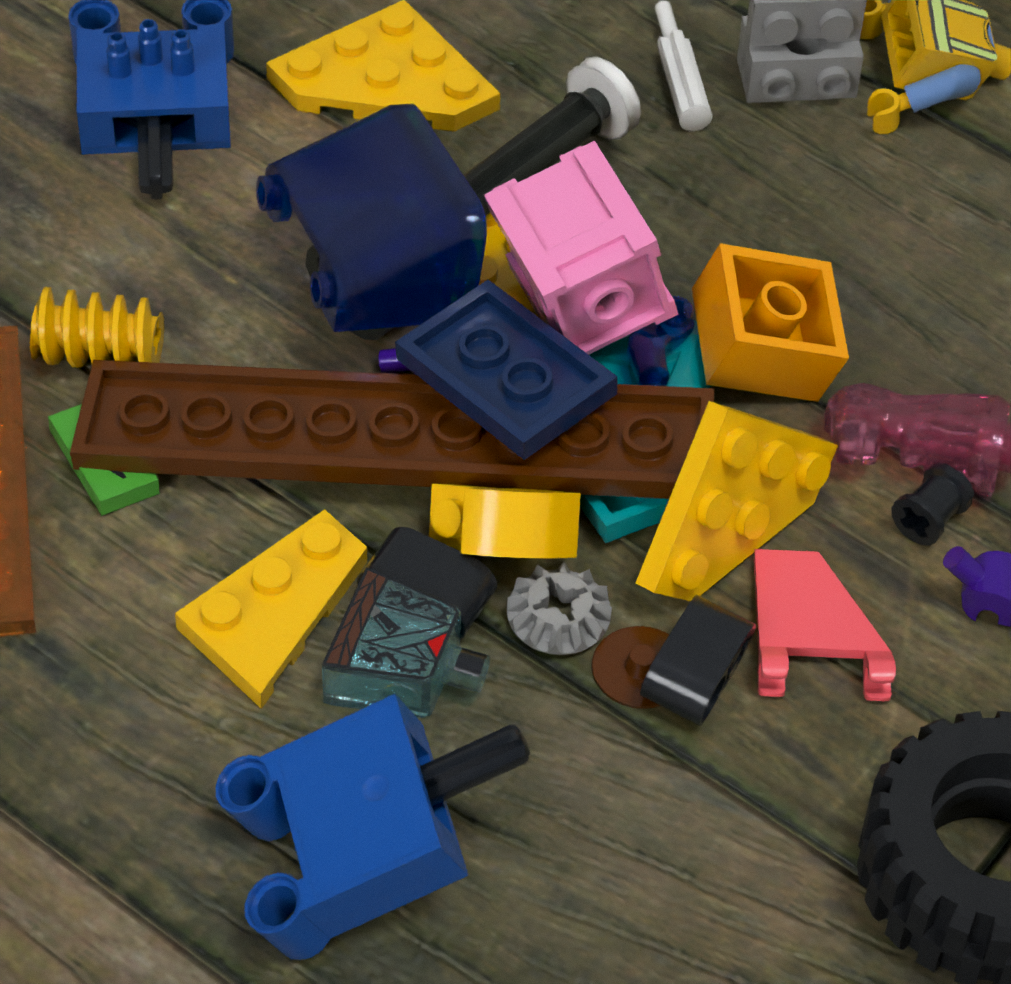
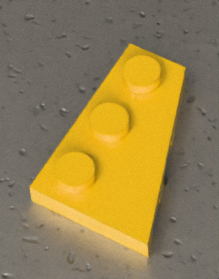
(270, 605)

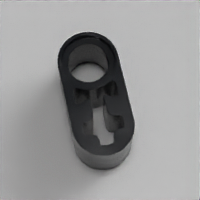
(437, 571)
(697, 660)

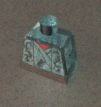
(398, 645)

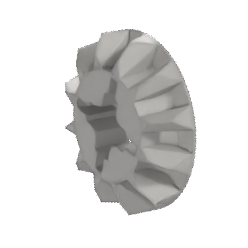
(547, 627)

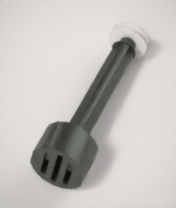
(596, 103)

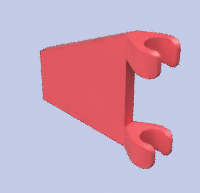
(811, 614)

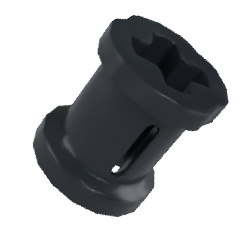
(932, 504)

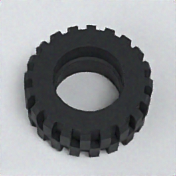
(911, 877)

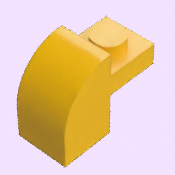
(505, 521)

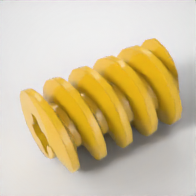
(94, 331)

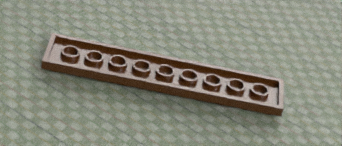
(366, 431)

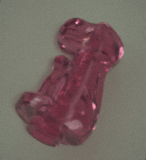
(951, 429)

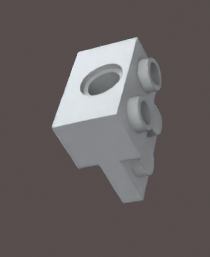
(801, 49)

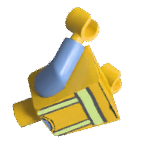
(934, 54)

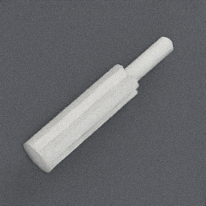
(682, 72)

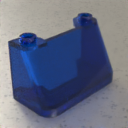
(386, 216)

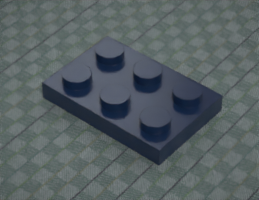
(506, 368)

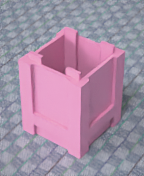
(582, 250)

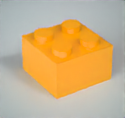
(769, 323)

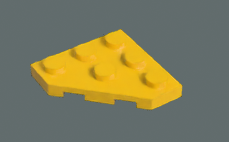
(383, 63)
(731, 497)

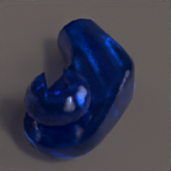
(653, 343)

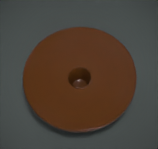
(623, 663)

